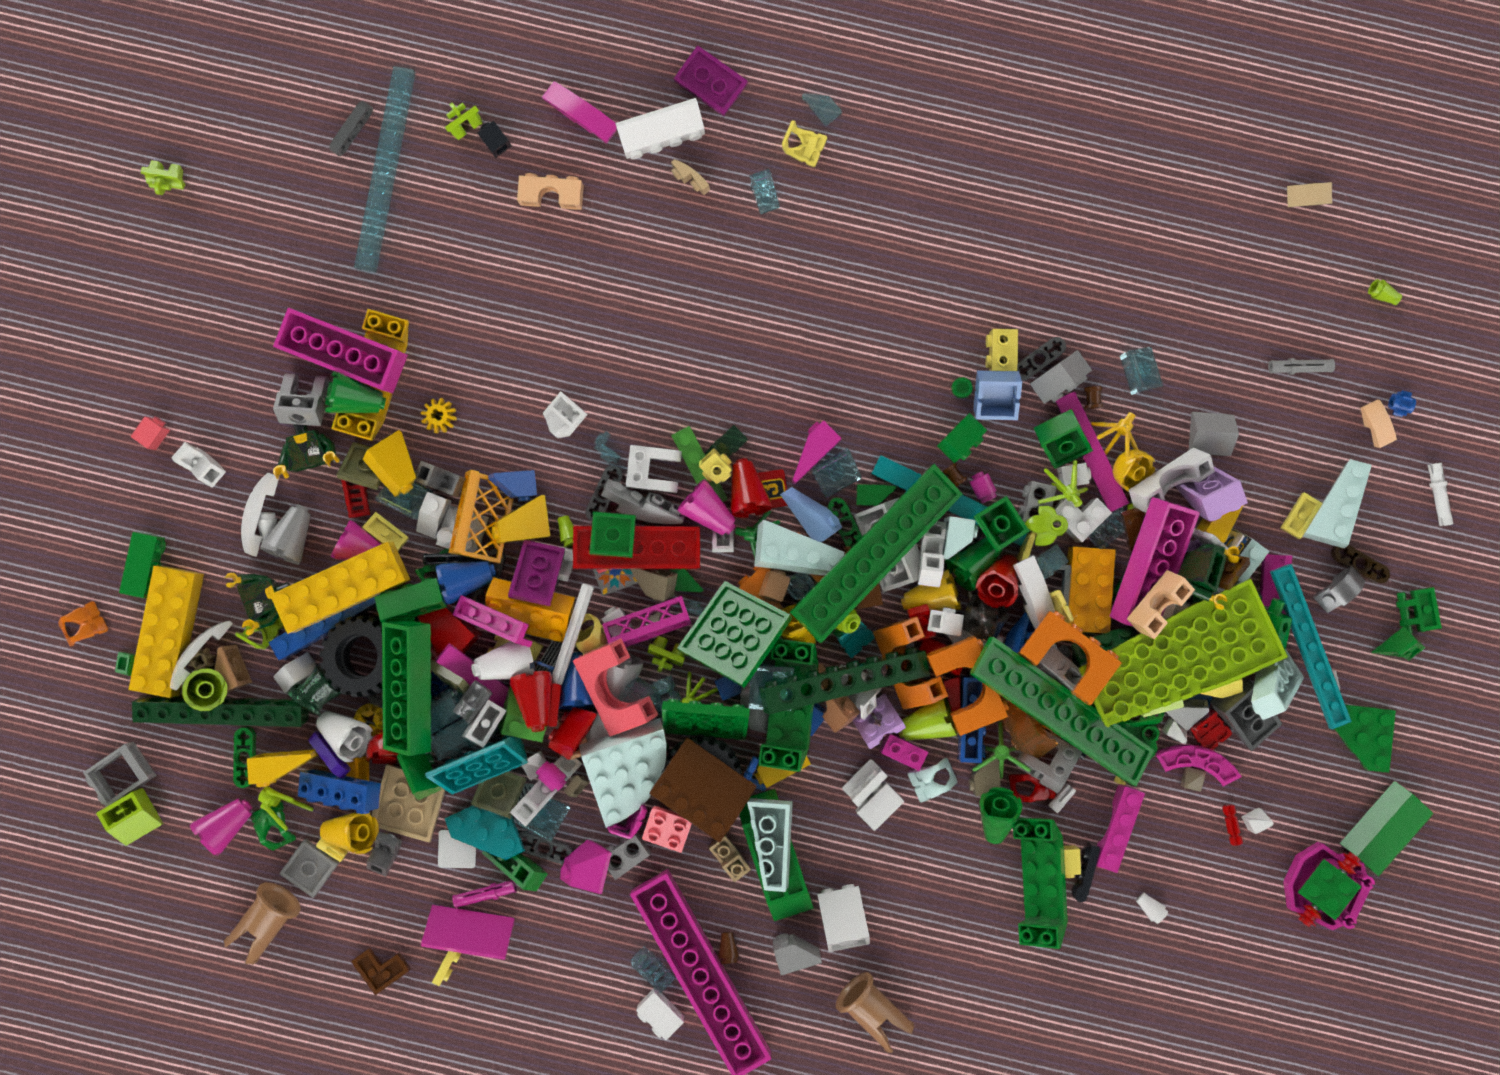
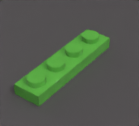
(692, 454)

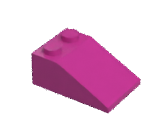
(818, 444)

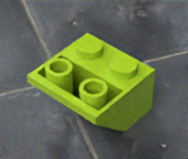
(130, 817)

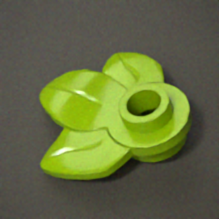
(1043, 525)

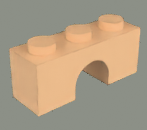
(533, 188)
(1168, 590)

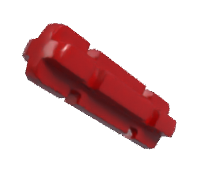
(1232, 825)

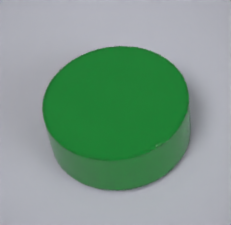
(961, 387)

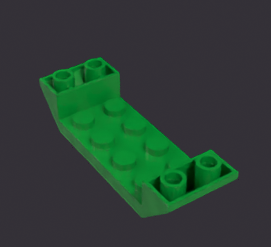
(790, 730)
(1042, 882)
(797, 896)

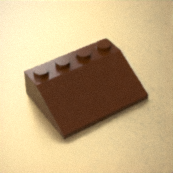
(703, 789)

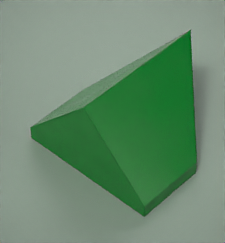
(1401, 644)

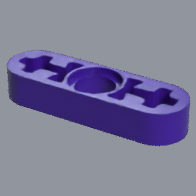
(328, 755)

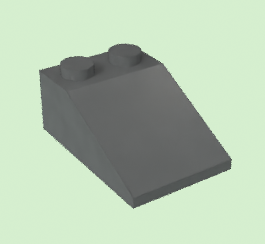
(1242, 719)

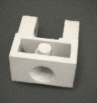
(639, 468)

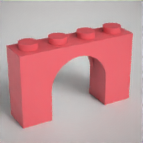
(615, 714)

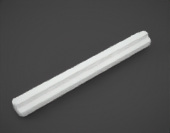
(572, 633)

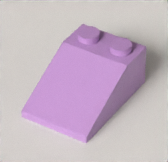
(1214, 495)

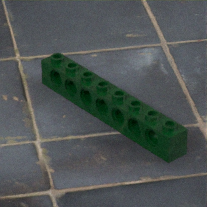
(916, 668)
(230, 712)

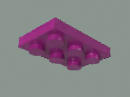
(710, 80)
(536, 573)

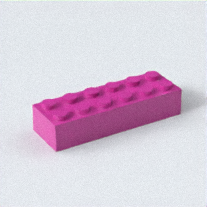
(340, 350)
(1157, 549)

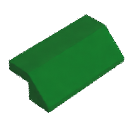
(1386, 828)

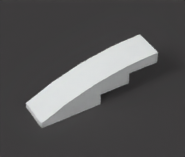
(1034, 590)

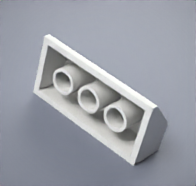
(661, 129)
(907, 569)

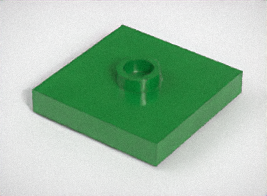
(612, 534)

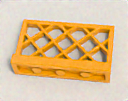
(464, 518)

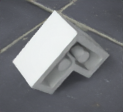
(1084, 521)

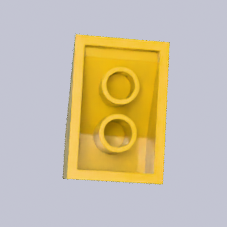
(268, 767)

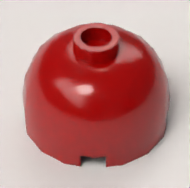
(377, 753)

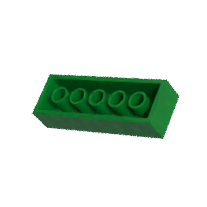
(406, 687)

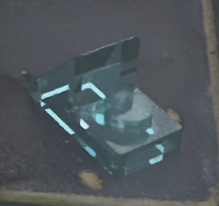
(764, 191)
(1051, 561)

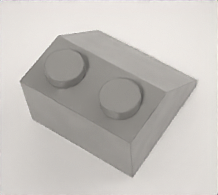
(794, 953)

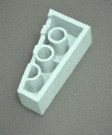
(1340, 508)
(793, 552)
(1275, 687)
(772, 834)

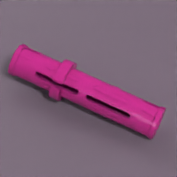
(493, 891)

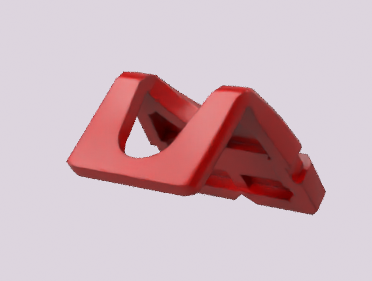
(1211, 734)
(1040, 791)

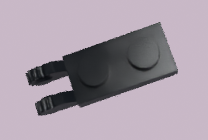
(1082, 887)

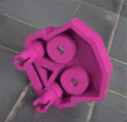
(1302, 868)

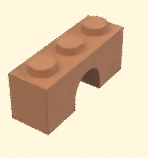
(839, 710)

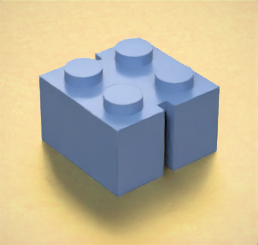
(995, 395)

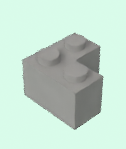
(1063, 376)

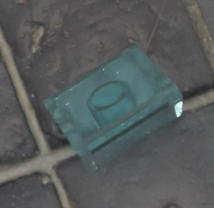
(1141, 370)
(836, 473)
(406, 504)
(766, 673)
(547, 820)

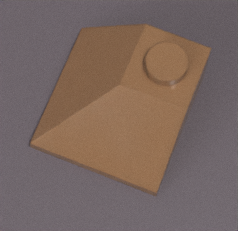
(232, 667)

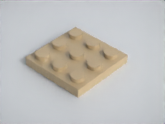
(400, 809)

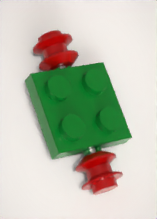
(1329, 889)

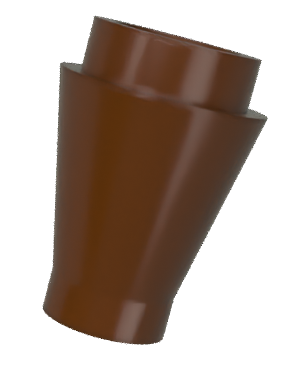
(728, 950)

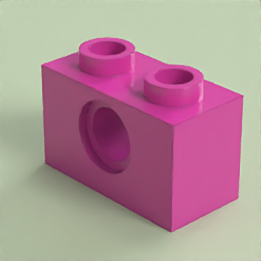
(903, 751)

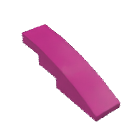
(580, 111)

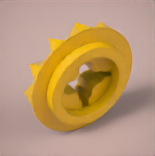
(369, 710)

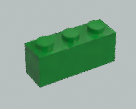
(142, 555)
(410, 600)

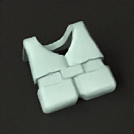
(924, 784)

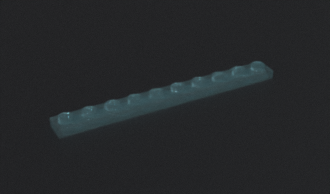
(384, 169)

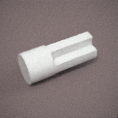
(1062, 798)

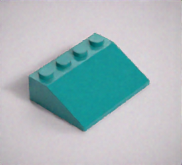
(479, 765)

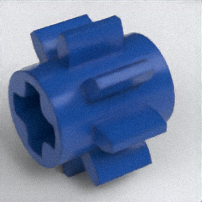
(1402, 403)

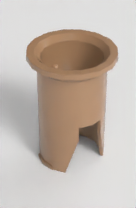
(265, 918)
(871, 1008)

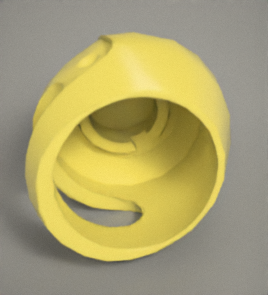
(592, 637)

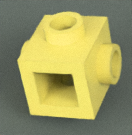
(712, 460)

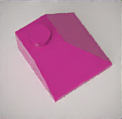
(586, 867)

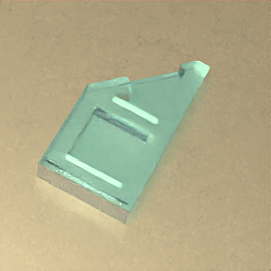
(823, 107)

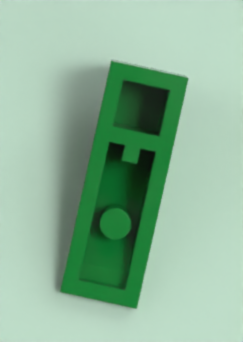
(520, 870)

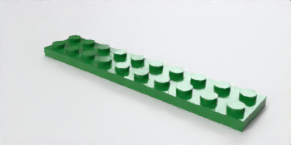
(876, 553)
(1061, 711)

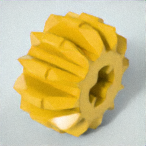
(434, 423)

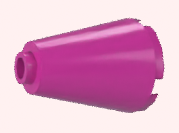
(707, 509)
(353, 542)
(222, 825)

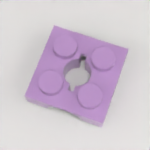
(890, 722)

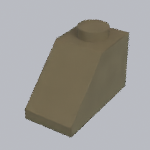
(656, 583)
(985, 777)

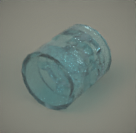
(799, 585)
(665, 685)

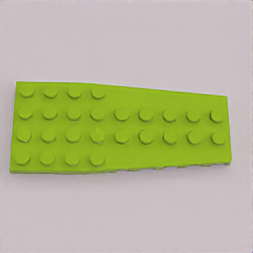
(1191, 655)

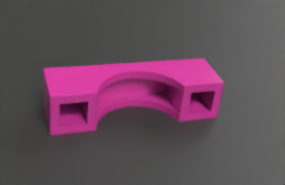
(1124, 814)

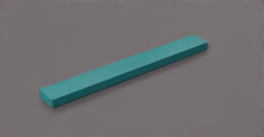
(905, 478)
(1310, 646)

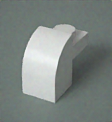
(199, 463)

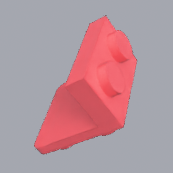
(666, 829)

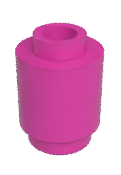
(983, 487)
(551, 776)

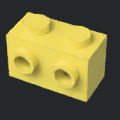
(1005, 351)

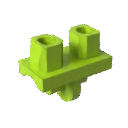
(455, 126)
(163, 179)
(658, 650)

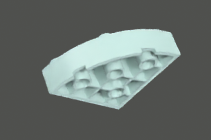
(625, 769)

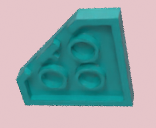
(486, 832)

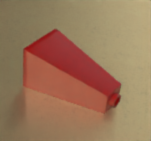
(450, 629)

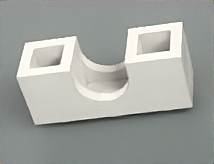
(931, 555)

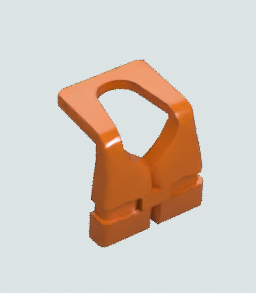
(89, 623)

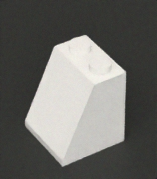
(843, 918)

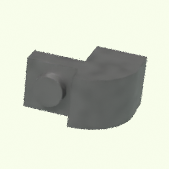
(439, 479)
(1342, 590)
(384, 853)

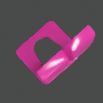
(633, 823)

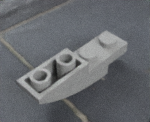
(650, 508)
(1060, 668)

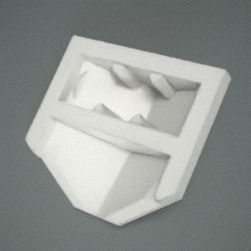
(563, 416)

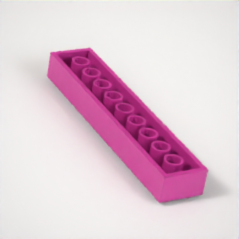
(701, 973)

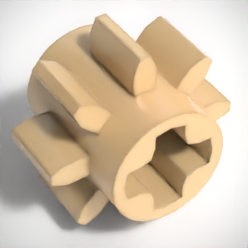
(206, 657)

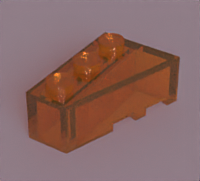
(1027, 732)

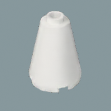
(503, 662)
(344, 735)

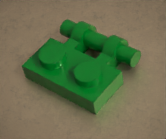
(1424, 607)

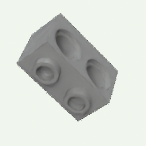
(1031, 502)
(628, 858)

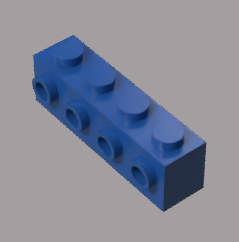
(970, 744)
(346, 792)

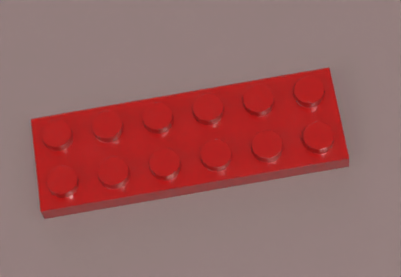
(652, 549)

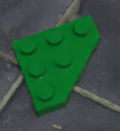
(1369, 736)

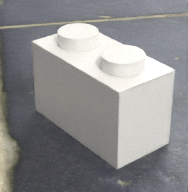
(484, 724)
(879, 805)
(660, 1014)

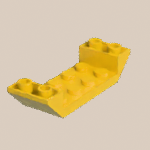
(389, 332)

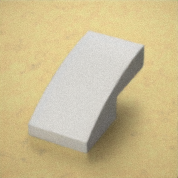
(868, 702)

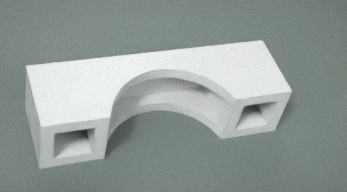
(1189, 467)

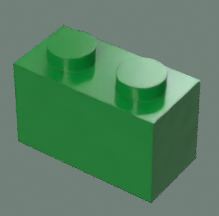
(962, 438)

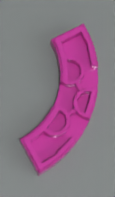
(1200, 757)

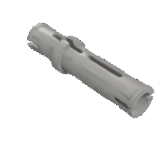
(1294, 366)

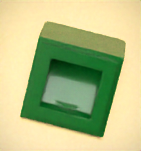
(124, 663)

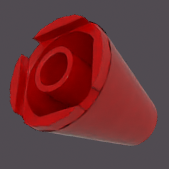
(747, 491)
(1000, 583)
(533, 698)

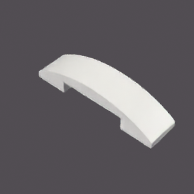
(252, 511)
(179, 673)
(541, 794)

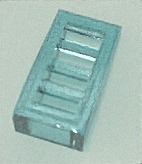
(1099, 535)
(651, 958)

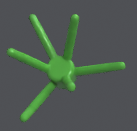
(1001, 753)

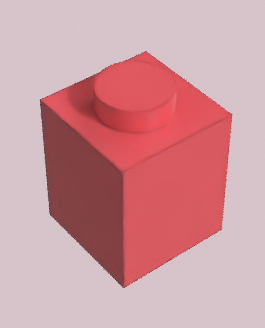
(150, 432)

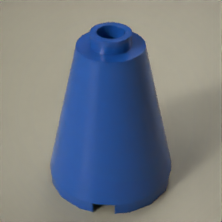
(463, 578)
(573, 689)

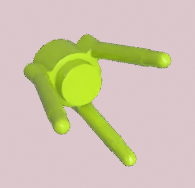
(271, 797)

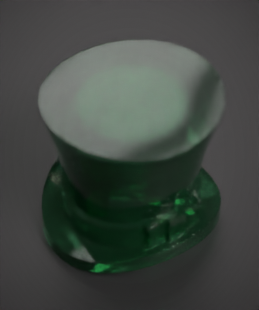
(314, 691)

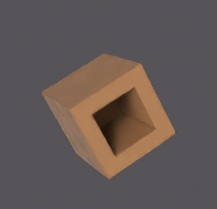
(774, 586)

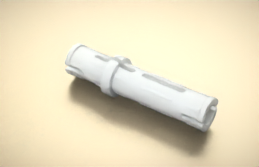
(1439, 489)

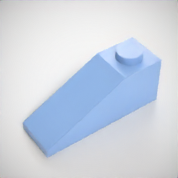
(815, 518)

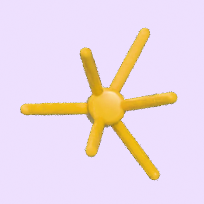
(1123, 427)

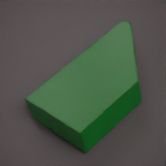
(872, 494)
(685, 581)

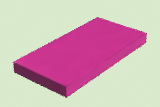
(468, 932)

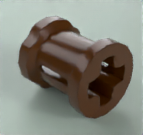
(1093, 397)
(954, 475)

